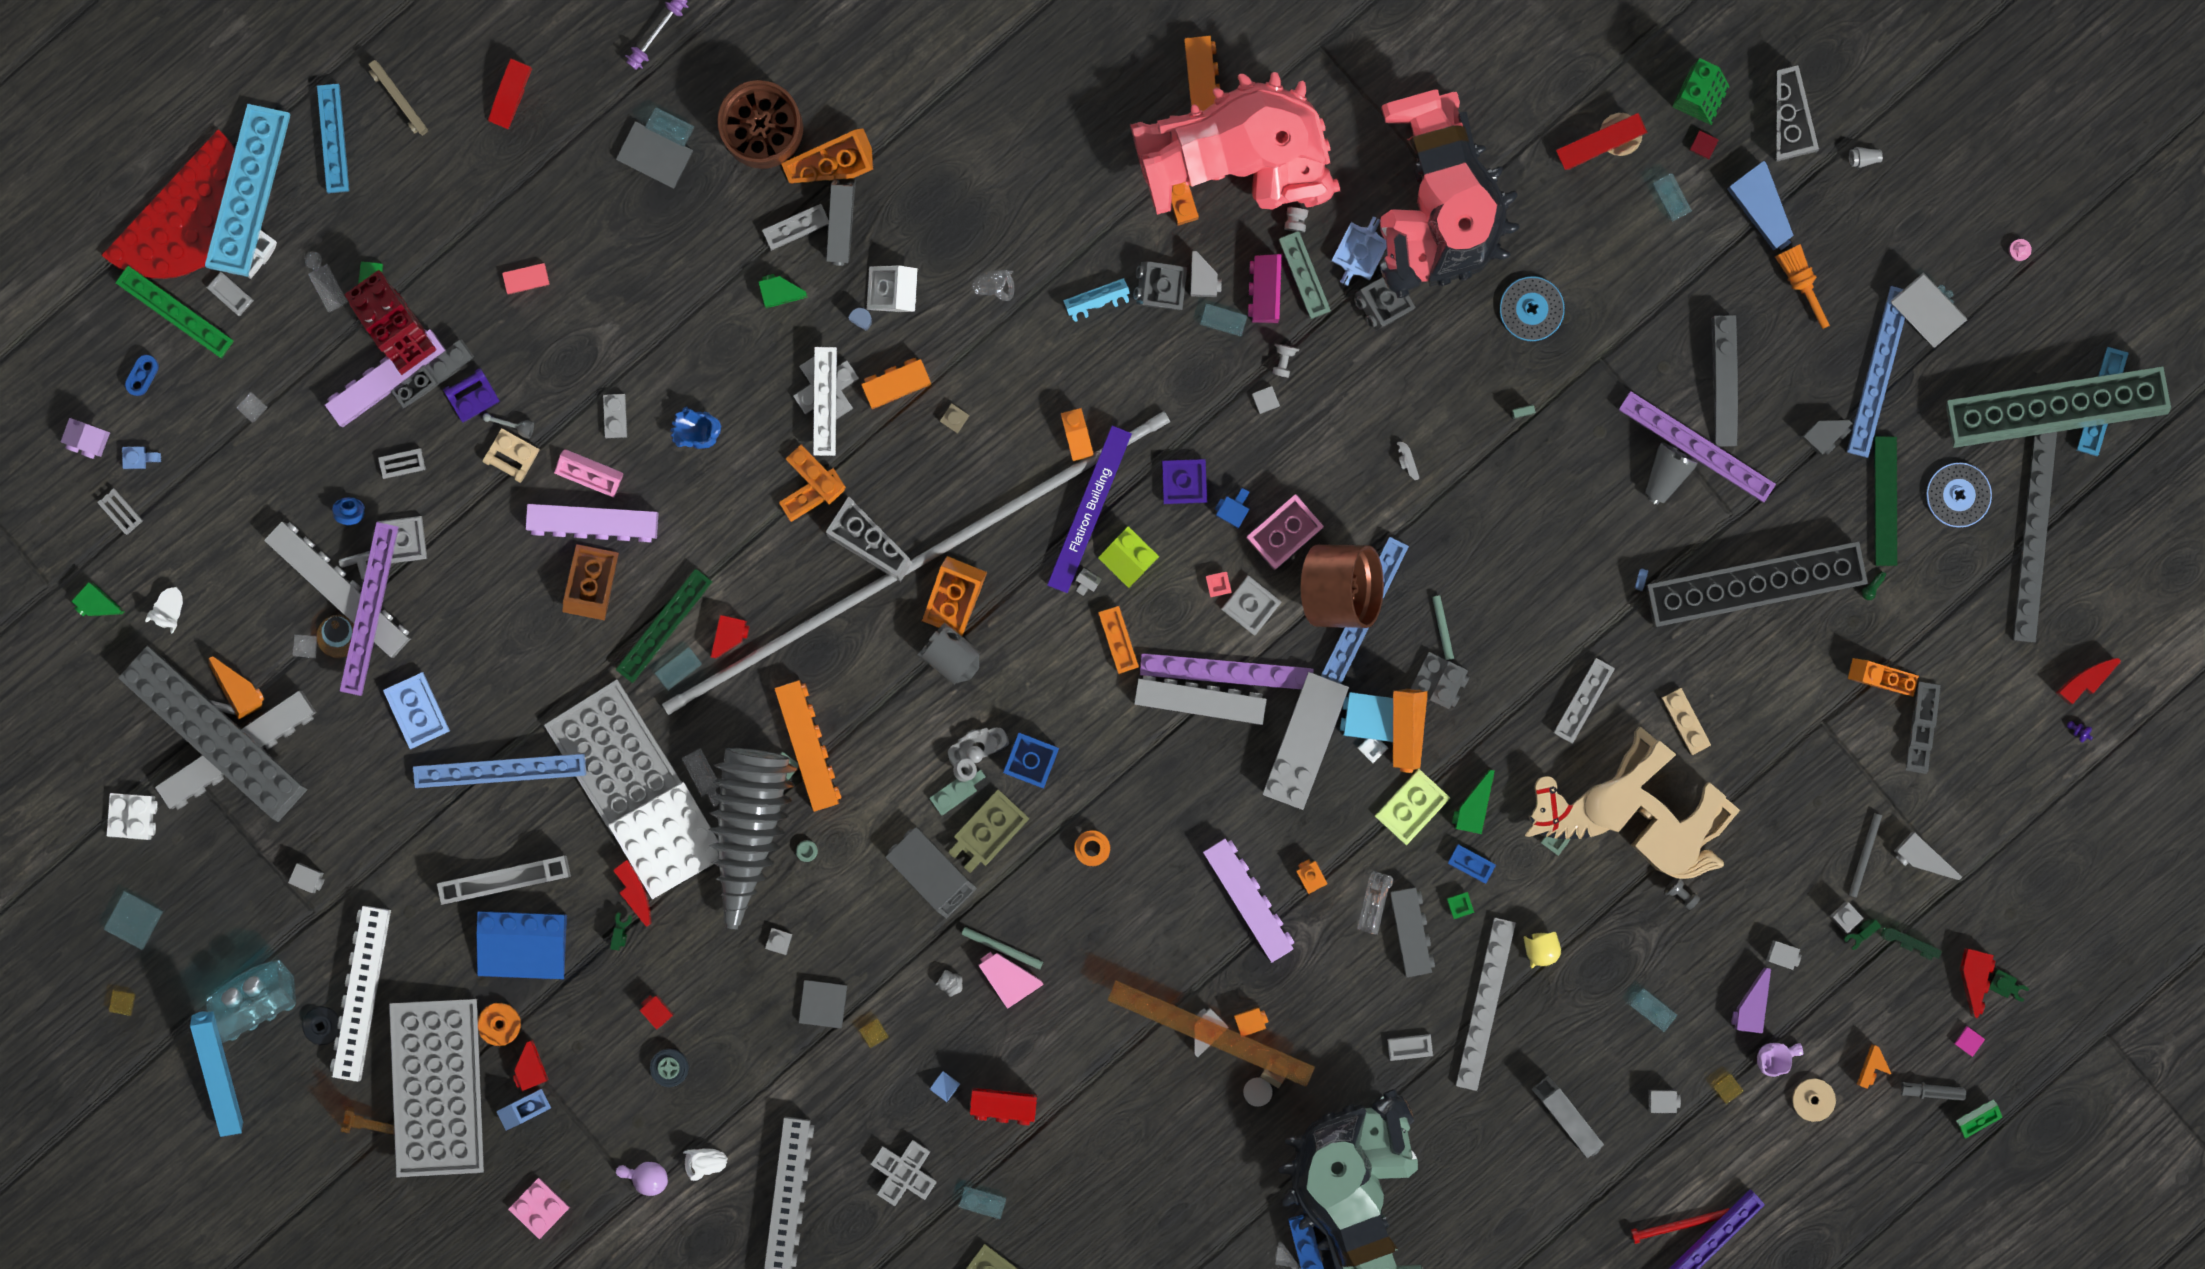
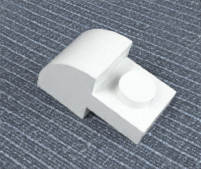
(263, 251)

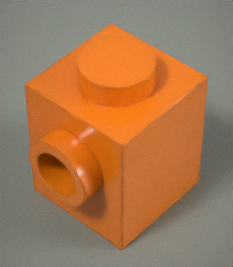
(1311, 876)

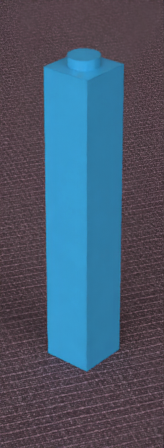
(216, 1073)

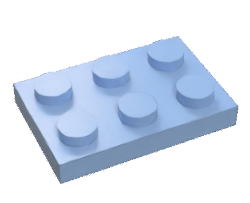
(416, 710)

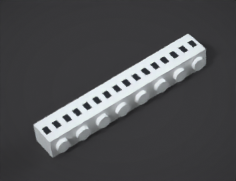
(361, 993)

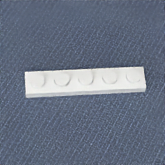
(825, 401)

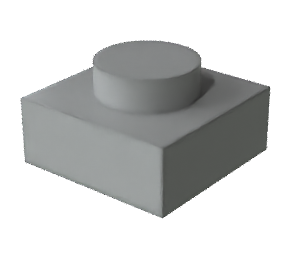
(778, 941)

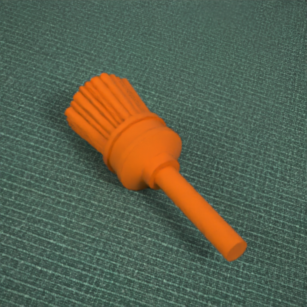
(1801, 278)

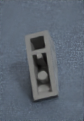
(1921, 856)

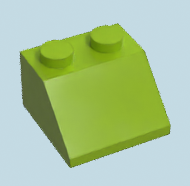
(1128, 557)

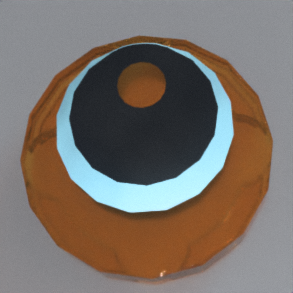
(335, 635)

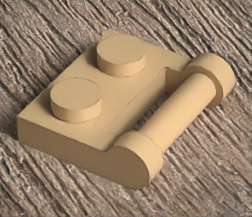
(515, 449)

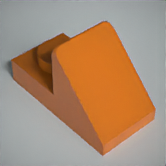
(1873, 1061)

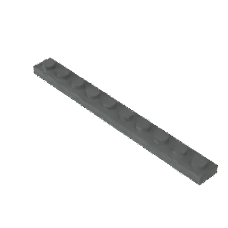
(2034, 537)

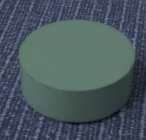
(806, 851)

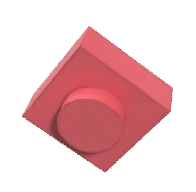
(1218, 584)

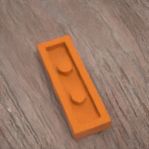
(815, 474)
(804, 499)
(1118, 639)

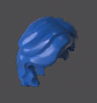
(695, 429)

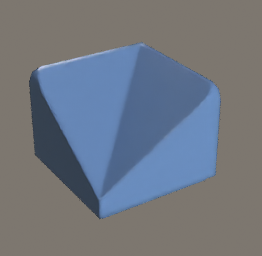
(944, 1086)

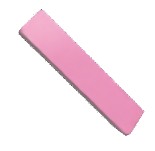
(588, 473)

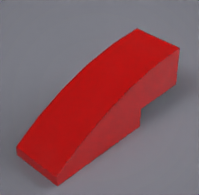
(509, 93)
(2087, 680)
(634, 892)

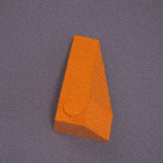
(837, 159)

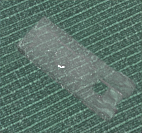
(1374, 902)

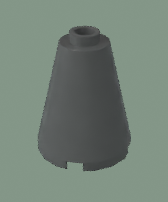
(1668, 472)

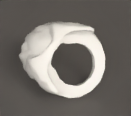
(167, 609)
(704, 1162)

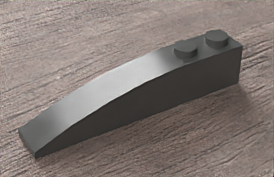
(1725, 380)

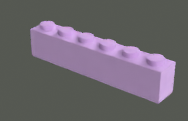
(373, 386)
(591, 521)
(1248, 900)

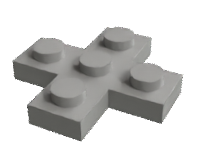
(844, 377)
(903, 1172)

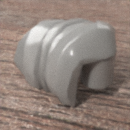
(950, 983)

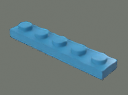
(333, 138)
(2092, 436)

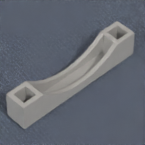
(503, 880)

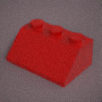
(1003, 1106)

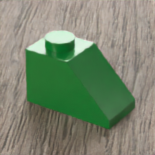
(779, 291)
(94, 602)

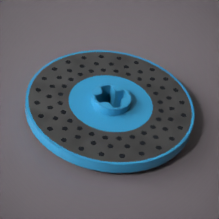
(1515, 305)

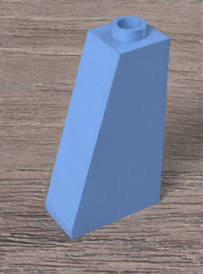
(1762, 205)

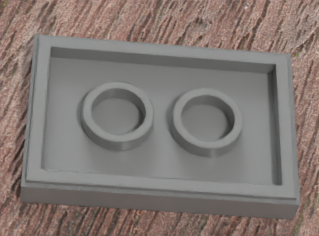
(1928, 310)

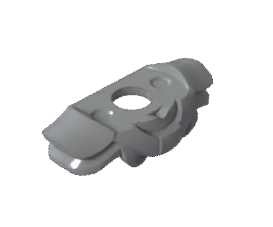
(993, 740)

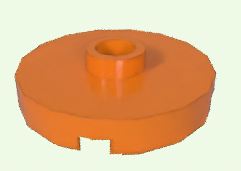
(488, 1028)

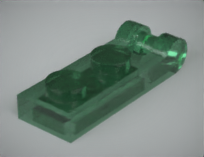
(1909, 943)

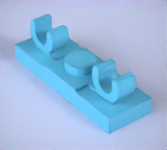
(1097, 298)

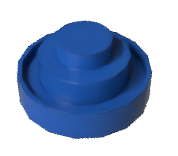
(348, 511)

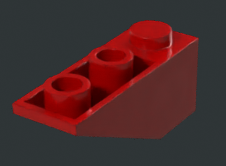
(1974, 973)

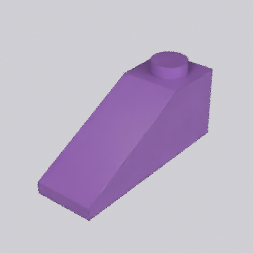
(1752, 1008)

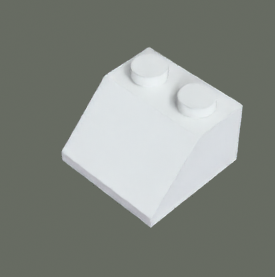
(892, 288)

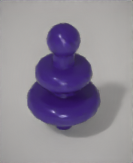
(2079, 730)

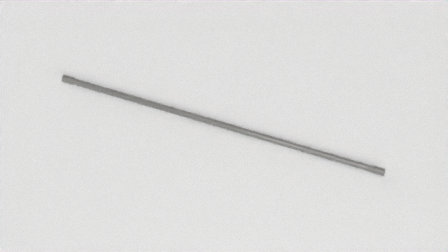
(681, 699)

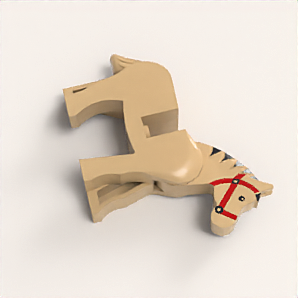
(1665, 842)

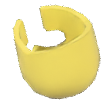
(1542, 949)

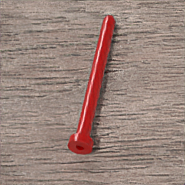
(1637, 1235)

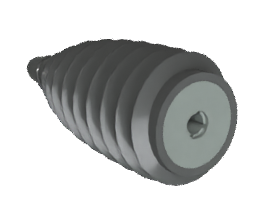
(747, 822)

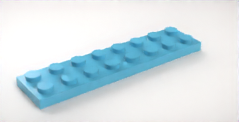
(247, 190)

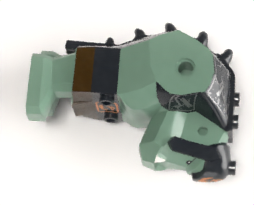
(1340, 1175)

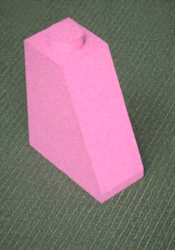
(1008, 979)

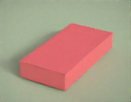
(526, 278)

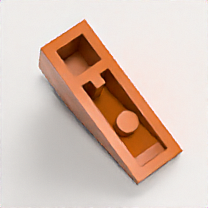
(238, 690)

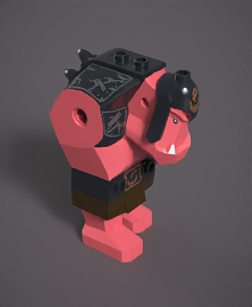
(1457, 200)

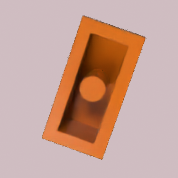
(1077, 434)

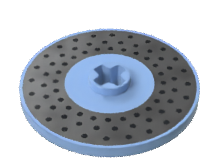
(1975, 490)

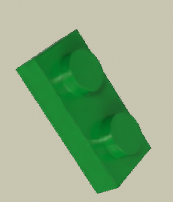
(1979, 1118)

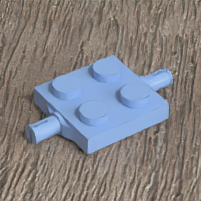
(1360, 251)

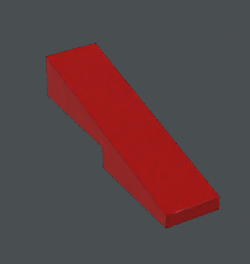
(1601, 141)

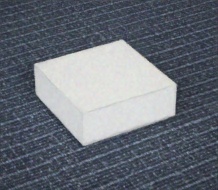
(1372, 749)

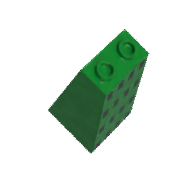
(1702, 91)

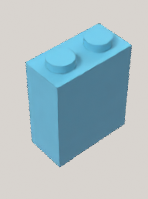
(1368, 717)

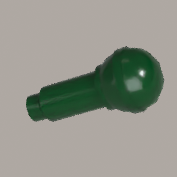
(1869, 591)

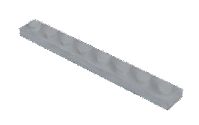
(1485, 1004)

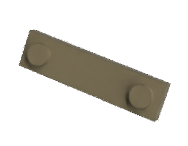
(415, 122)

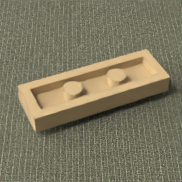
(1686, 721)

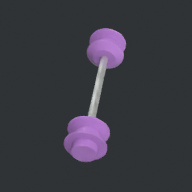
(638, 55)

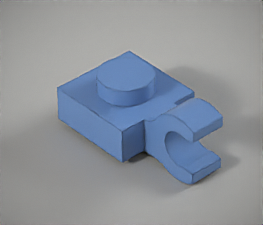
(137, 457)

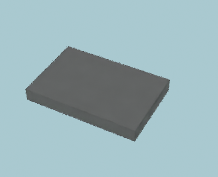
(654, 155)

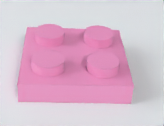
(539, 1208)

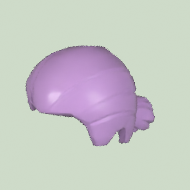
(1777, 1058)
(647, 1178)

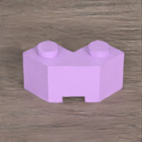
(84, 437)

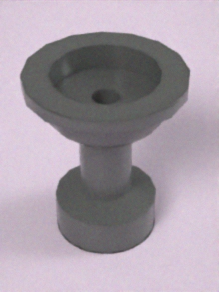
(1676, 887)

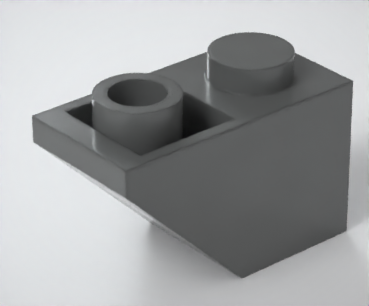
(1825, 433)

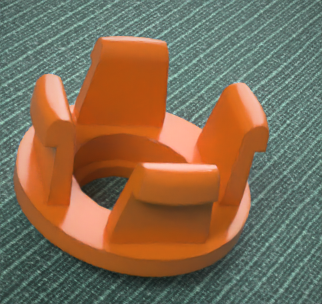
(1092, 860)

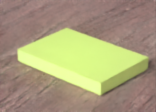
(1412, 806)

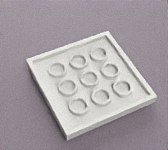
(666, 840)

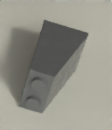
(930, 872)

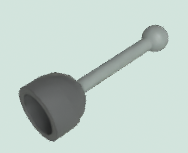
(524, 428)

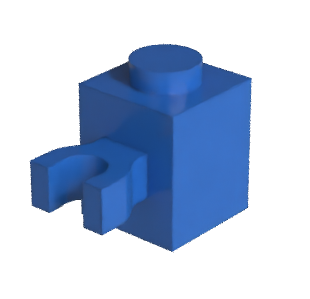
(1233, 511)

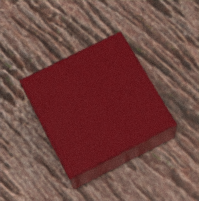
(1704, 145)

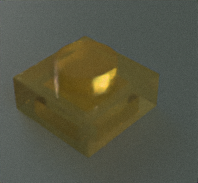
(874, 1033)

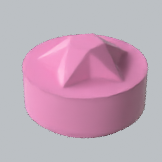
(2020, 250)

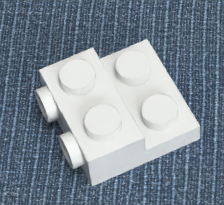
(131, 816)

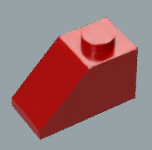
(729, 635)
(529, 1068)

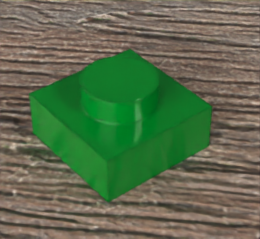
(1460, 905)

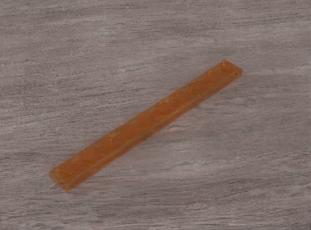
(1211, 1033)

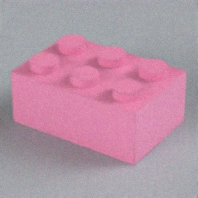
(1284, 532)

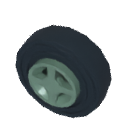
(665, 1075)

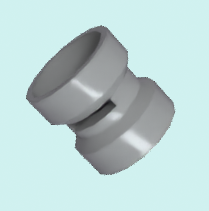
(1296, 219)

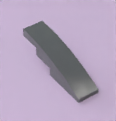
(1922, 727)

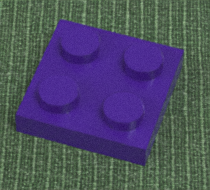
(1184, 481)

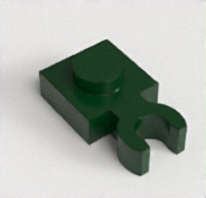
(2005, 984)

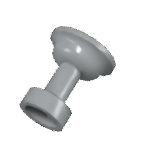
(1285, 352)

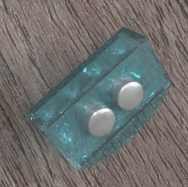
(252, 999)

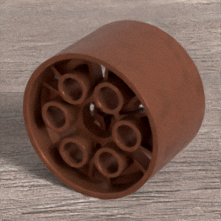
(737, 100)
(1342, 586)

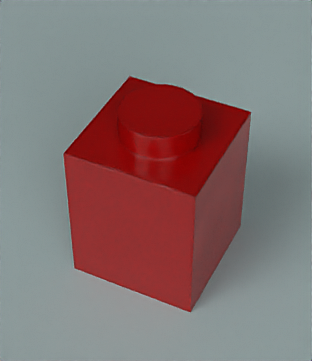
(656, 1011)

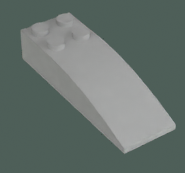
(1305, 741)

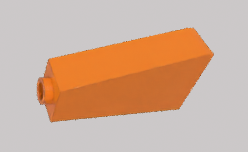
(1408, 728)

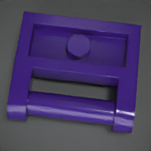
(474, 402)

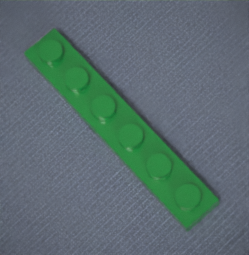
(174, 312)

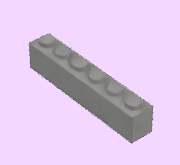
(1200, 701)

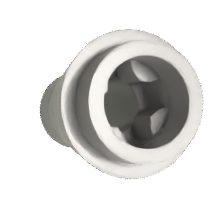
(1862, 157)

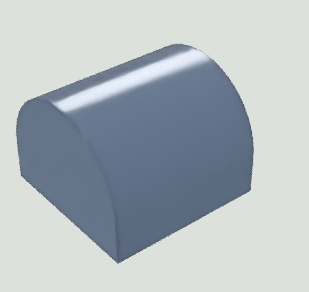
(861, 318)

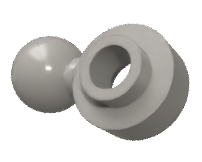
(974, 755)

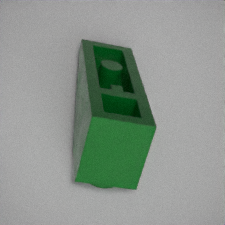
(1473, 810)

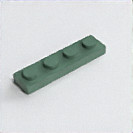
(1304, 275)

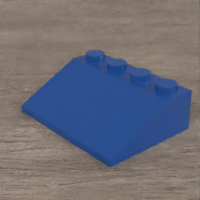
(521, 944)

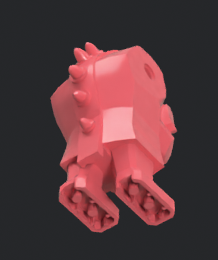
(1241, 134)

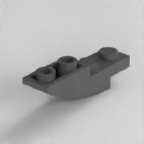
(432, 374)

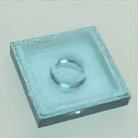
(133, 920)

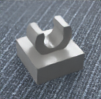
(1088, 581)

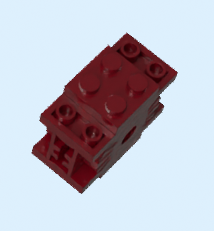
(390, 322)

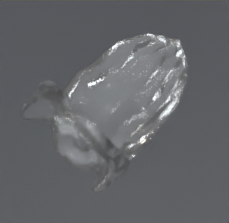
(992, 284)

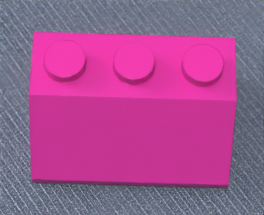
(1265, 288)

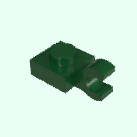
(1867, 928)
(619, 938)

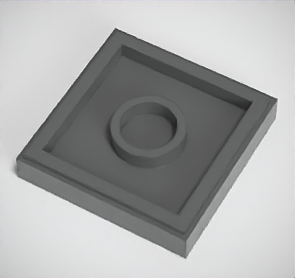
(823, 1004)

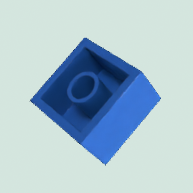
(1031, 760)

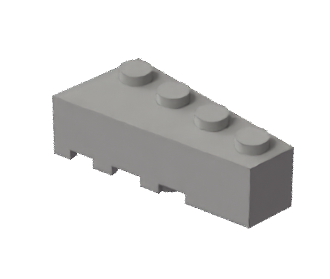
(1794, 121)
(864, 538)

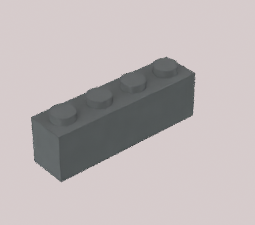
(1411, 932)

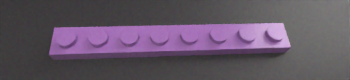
(1697, 447)
(369, 608)
(1223, 671)

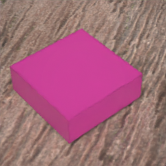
(1969, 1041)

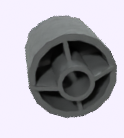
(951, 655)

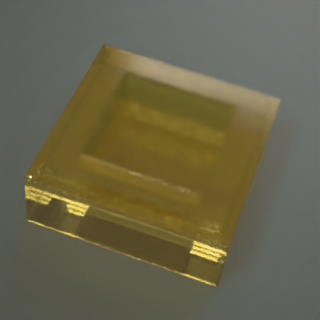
(122, 1002)
(1728, 1088)

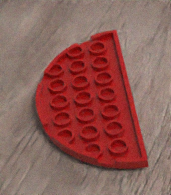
(179, 223)

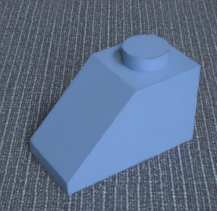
(523, 1109)

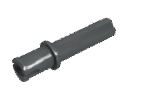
(1932, 1091)

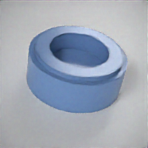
(1641, 579)

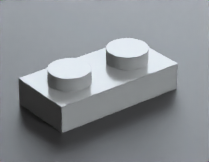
(615, 416)

